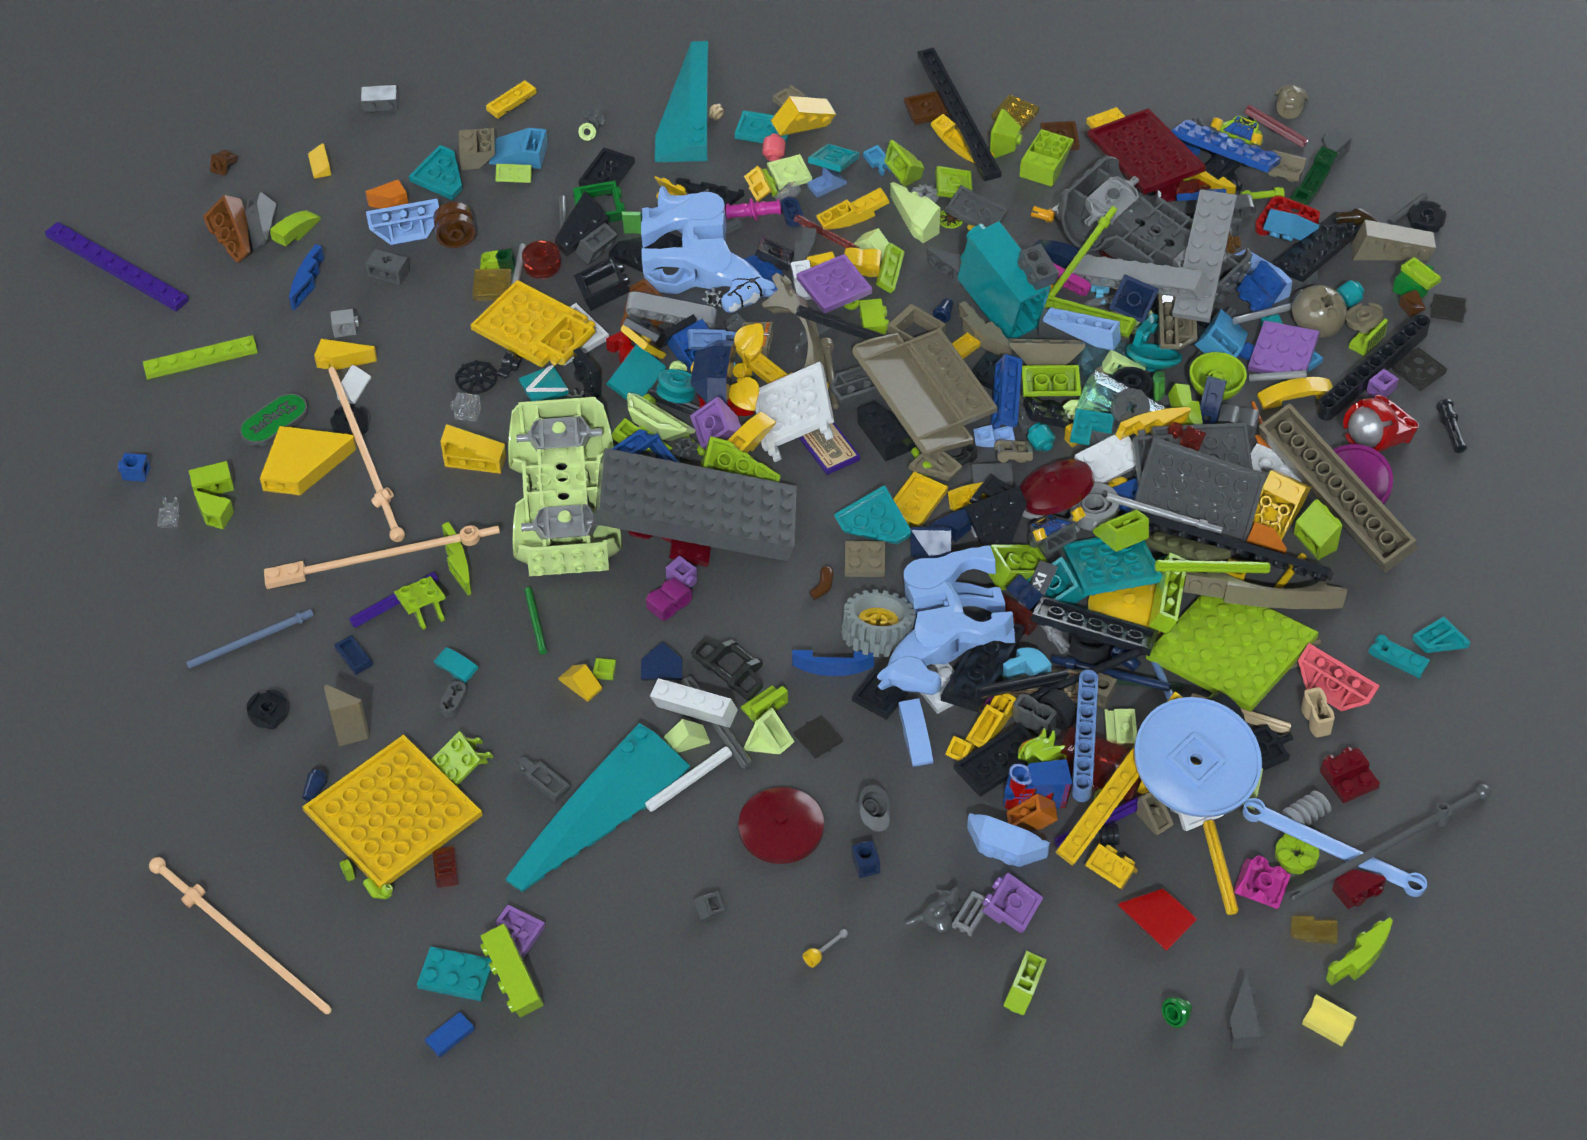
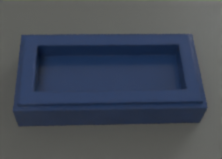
(353, 655)

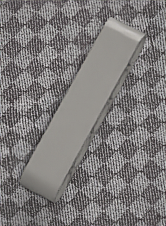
(668, 309)

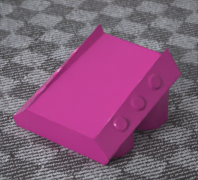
(1262, 882)

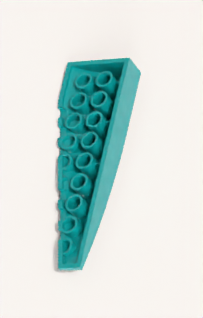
(684, 125)
(610, 795)

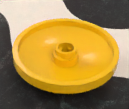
(1126, 604)

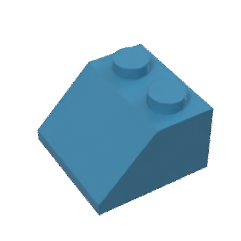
(1288, 225)

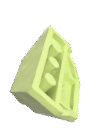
(656, 419)

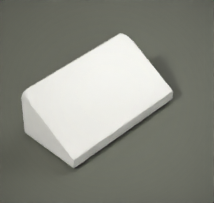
(354, 383)

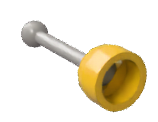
(814, 956)

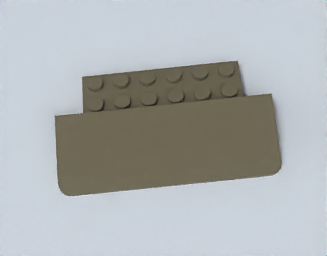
(926, 388)

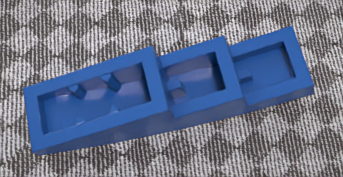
(304, 279)

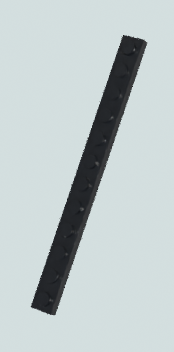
(959, 114)

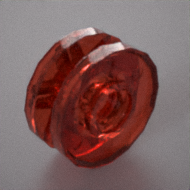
(541, 259)

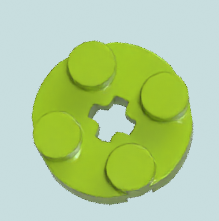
(1294, 864)

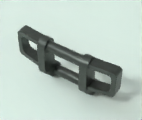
(752, 665)

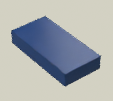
(449, 1034)

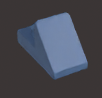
(826, 183)

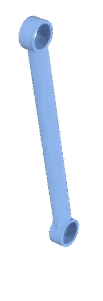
(1333, 846)

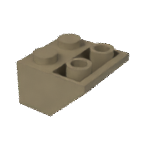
(476, 147)

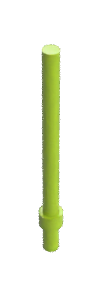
(1103, 223)

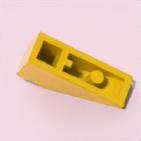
(343, 354)

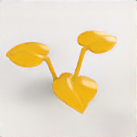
(746, 390)

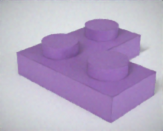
(523, 927)

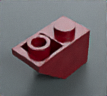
(1357, 886)

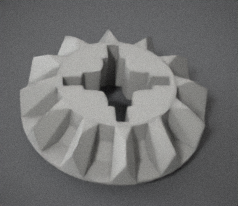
(931, 192)

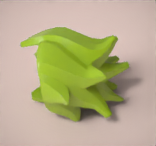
(1041, 749)

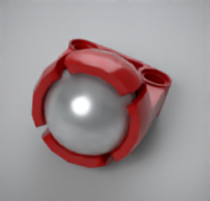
(1378, 424)

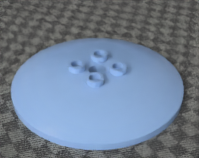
(1201, 730)

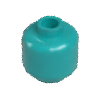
(1351, 292)
(1041, 437)

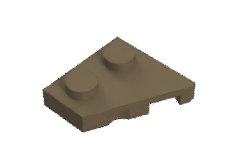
(942, 464)

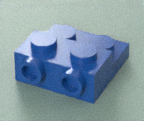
(1261, 287)

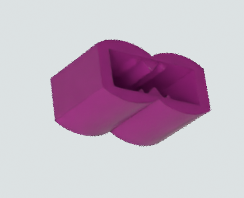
(668, 599)

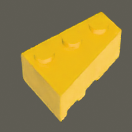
(802, 114)
(471, 451)

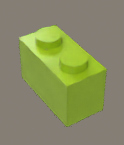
(873, 315)
(212, 479)

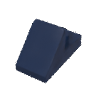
(1024, 592)

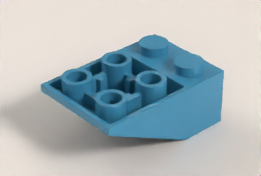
(521, 148)
(1222, 336)

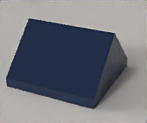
(1134, 298)

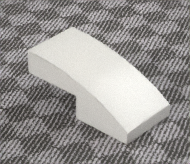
(797, 267)

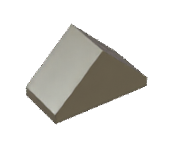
(1153, 813)

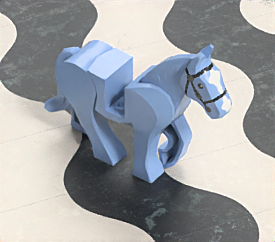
(704, 256)

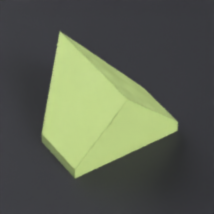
(768, 735)

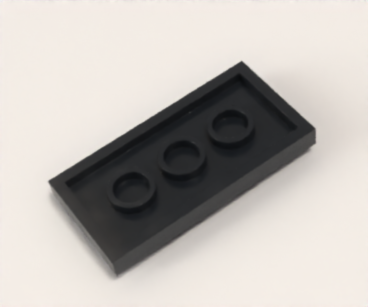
(991, 763)

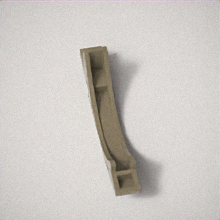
(786, 301)
(1244, 593)

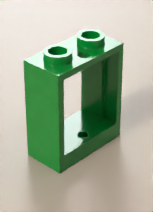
(603, 189)

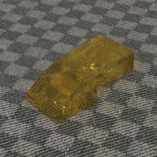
(1309, 930)

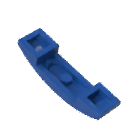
(832, 665)

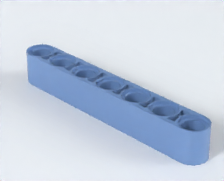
(1085, 736)

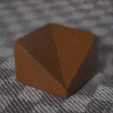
(1412, 303)

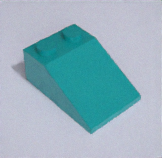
(1064, 584)

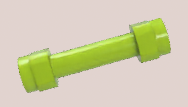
(1277, 191)

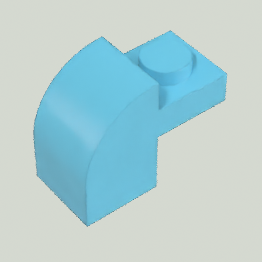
(1027, 662)

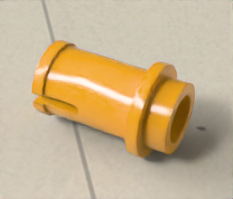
(1047, 215)

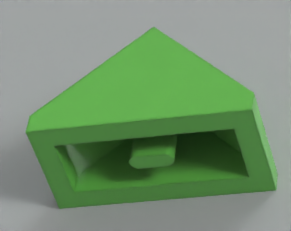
(632, 222)

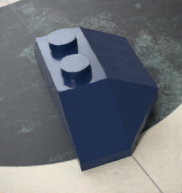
(714, 370)

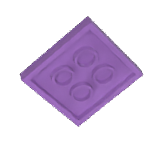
(834, 283)
(1283, 348)

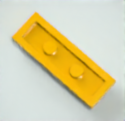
(511, 99)

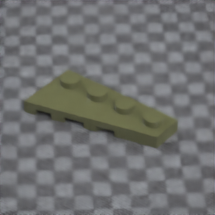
(1186, 548)

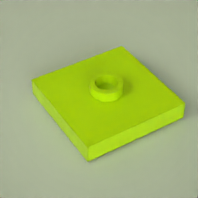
(950, 179)

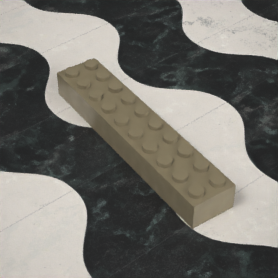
(1338, 488)

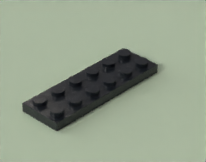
(1317, 248)
(1094, 625)
(978, 668)

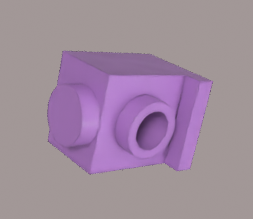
(1382, 384)
(682, 571)

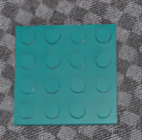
(1104, 570)

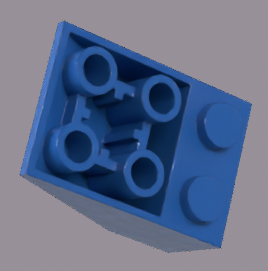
(679, 344)

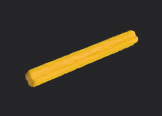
(1220, 867)

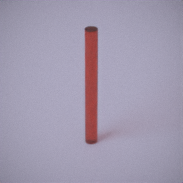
(822, 231)

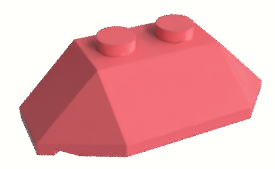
(1340, 683)

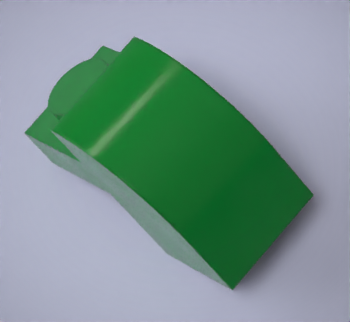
(1405, 284)

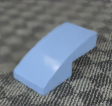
(986, 435)

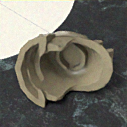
(1290, 101)

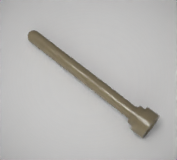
(827, 345)

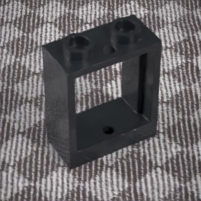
(597, 273)

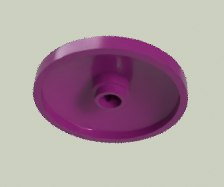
(1369, 467)

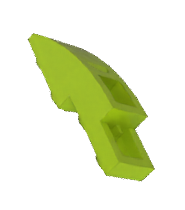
(1363, 956)

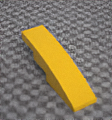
(1152, 419)

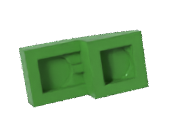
(1158, 385)

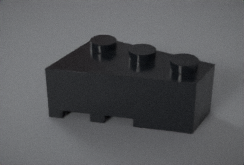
(580, 223)
(884, 431)

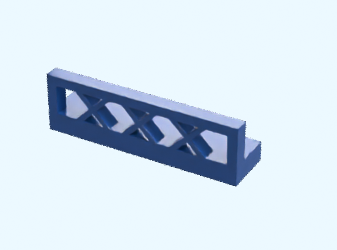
(1006, 391)

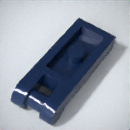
(1212, 399)

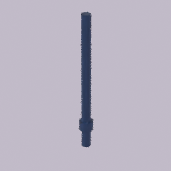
(1073, 663)

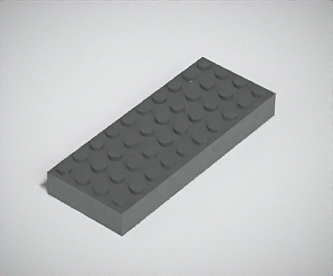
(696, 505)

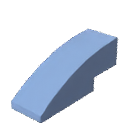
(915, 732)

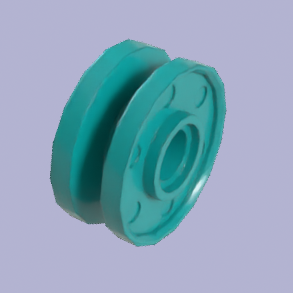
(675, 386)

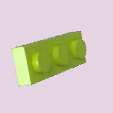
(890, 268)

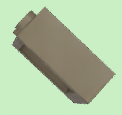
(916, 315)

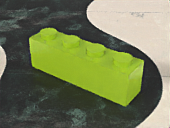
(1167, 598)
(511, 971)

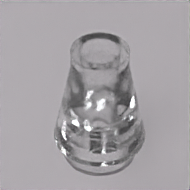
(791, 189)

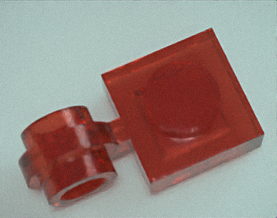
(1191, 438)

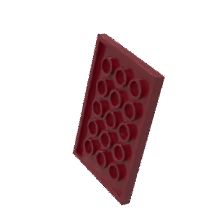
(1146, 150)

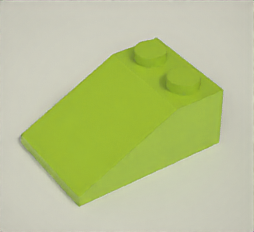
(1012, 561)

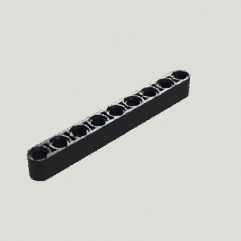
(1383, 358)

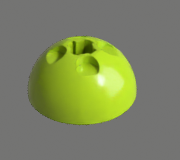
(1220, 366)

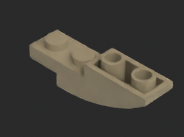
(987, 333)

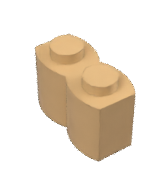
(1317, 712)

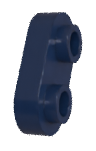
(790, 208)

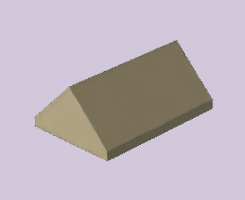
(347, 716)

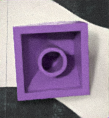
(714, 420)

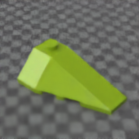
(725, 457)

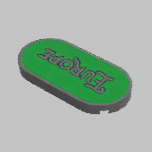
(263, 425)

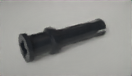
(1446, 413)

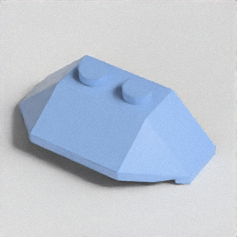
(403, 222)
(1006, 841)

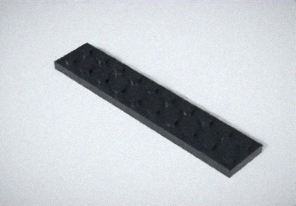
(1242, 549)

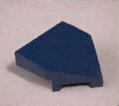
(661, 664)

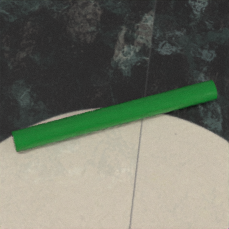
(535, 620)

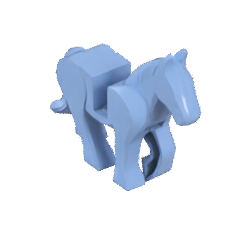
(940, 624)

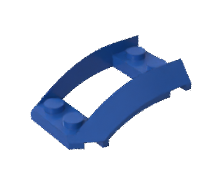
(642, 441)

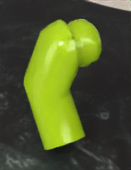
(375, 892)

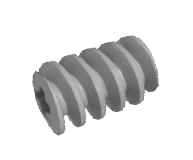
(1308, 808)

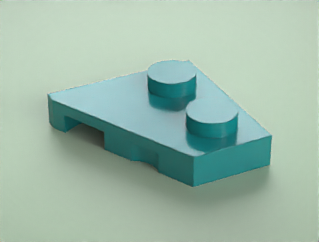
(1440, 637)

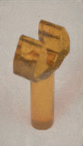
(1236, 242)

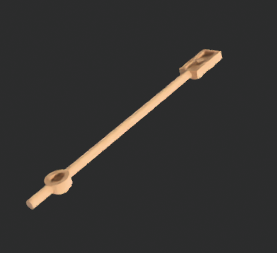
(297, 571)

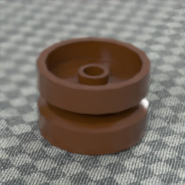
(454, 225)

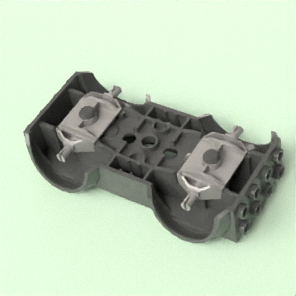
(1106, 187)

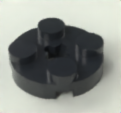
(1432, 223)
(339, 420)
(271, 718)

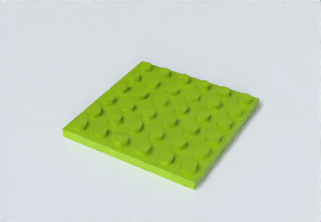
(1232, 648)

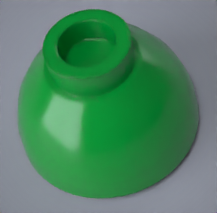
(1176, 1011)

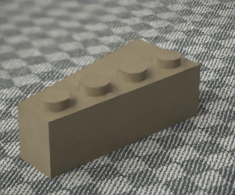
(1391, 242)

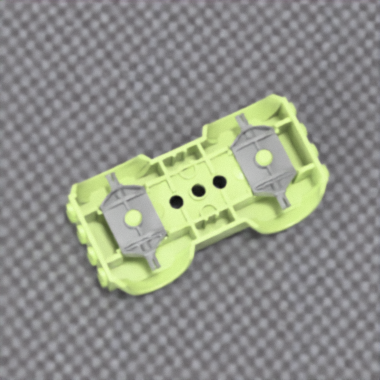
(549, 531)

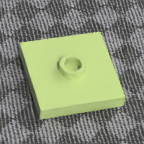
(789, 170)

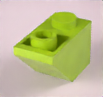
(214, 509)

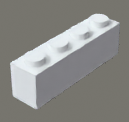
(694, 702)

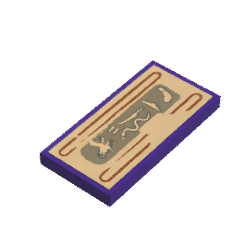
(830, 453)

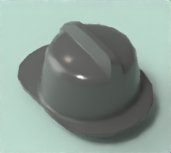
(874, 808)

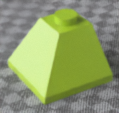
(1005, 135)
(903, 164)

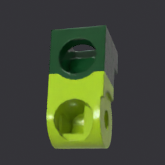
(498, 260)

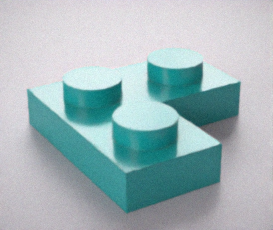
(1088, 421)

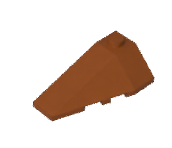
(229, 224)

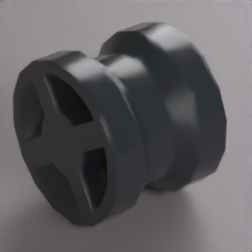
(1109, 835)

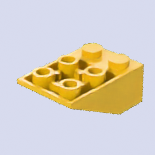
(1280, 502)

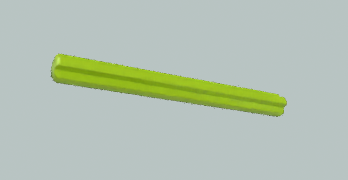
(1211, 566)

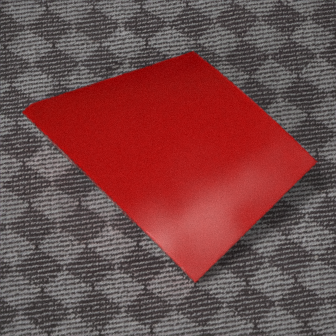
(1159, 916)

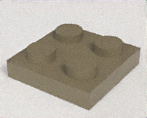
(864, 558)

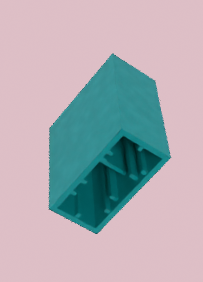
(997, 283)

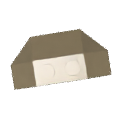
(1173, 331)
(1046, 350)

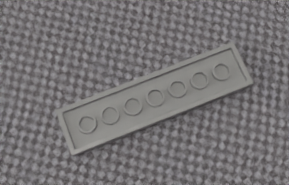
(1207, 250)

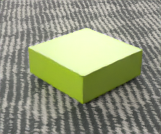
(604, 668)

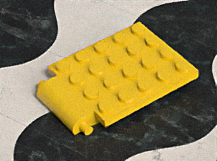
(534, 325)

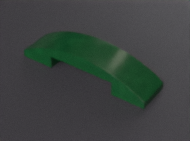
(1315, 177)

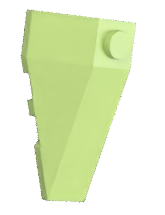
(918, 213)

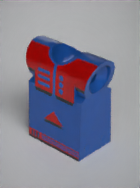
(1046, 778)

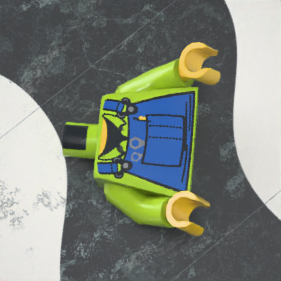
(1241, 128)

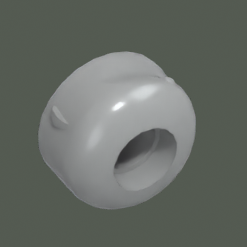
(1103, 511)

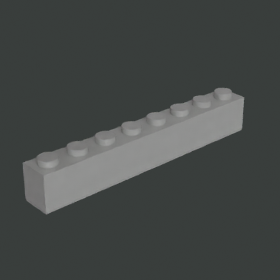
(1169, 280)

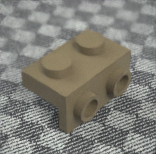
(1290, 167)

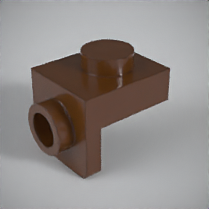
(221, 160)

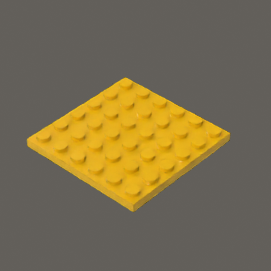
(392, 811)

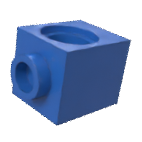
(134, 467)

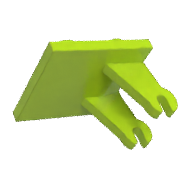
(419, 595)
(459, 759)

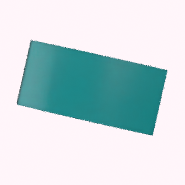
(456, 664)

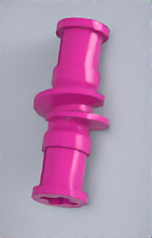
(753, 209)

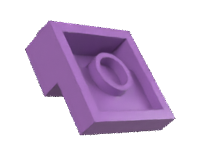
(1011, 902)

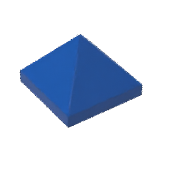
(1247, 351)

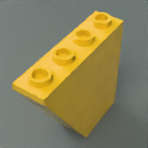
(303, 458)

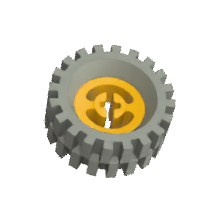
(865, 611)

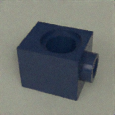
(867, 866)

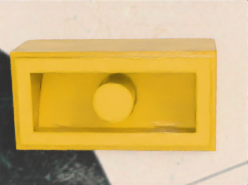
(319, 162)

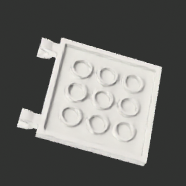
(797, 405)

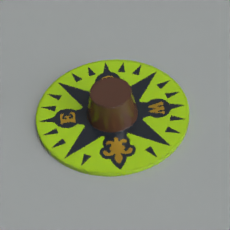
(949, 221)

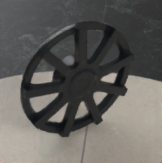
(476, 377)

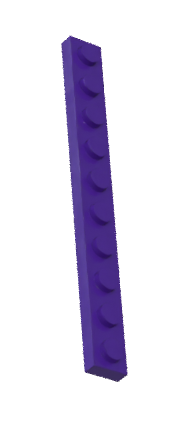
(117, 266)

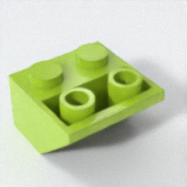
(1124, 530)
(1318, 530)

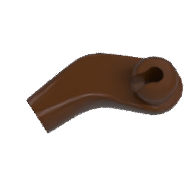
(825, 584)

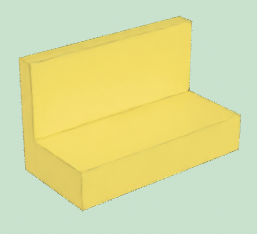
(1329, 1020)

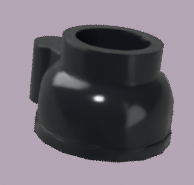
(509, 362)

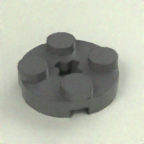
(1121, 401)

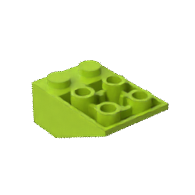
(1045, 158)

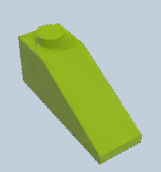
(1025, 983)

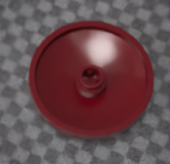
(1057, 486)
(781, 825)

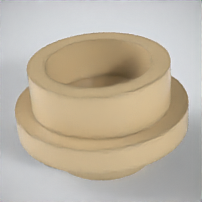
(716, 111)

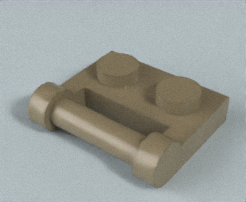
(1019, 450)

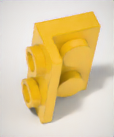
(1111, 866)

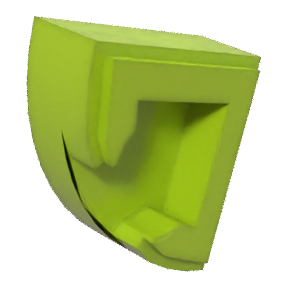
(347, 870)

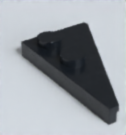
(728, 196)

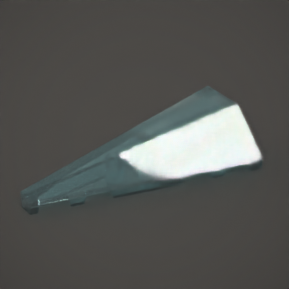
(1101, 391)

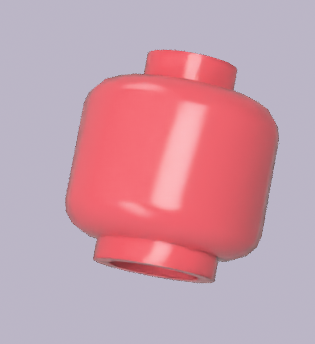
(773, 147)

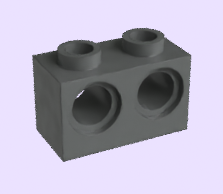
(596, 243)
(1040, 271)

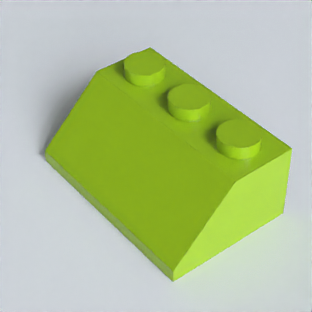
(1050, 380)

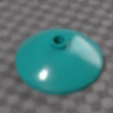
(1153, 357)

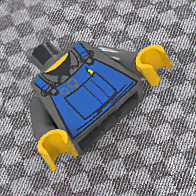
(1054, 531)

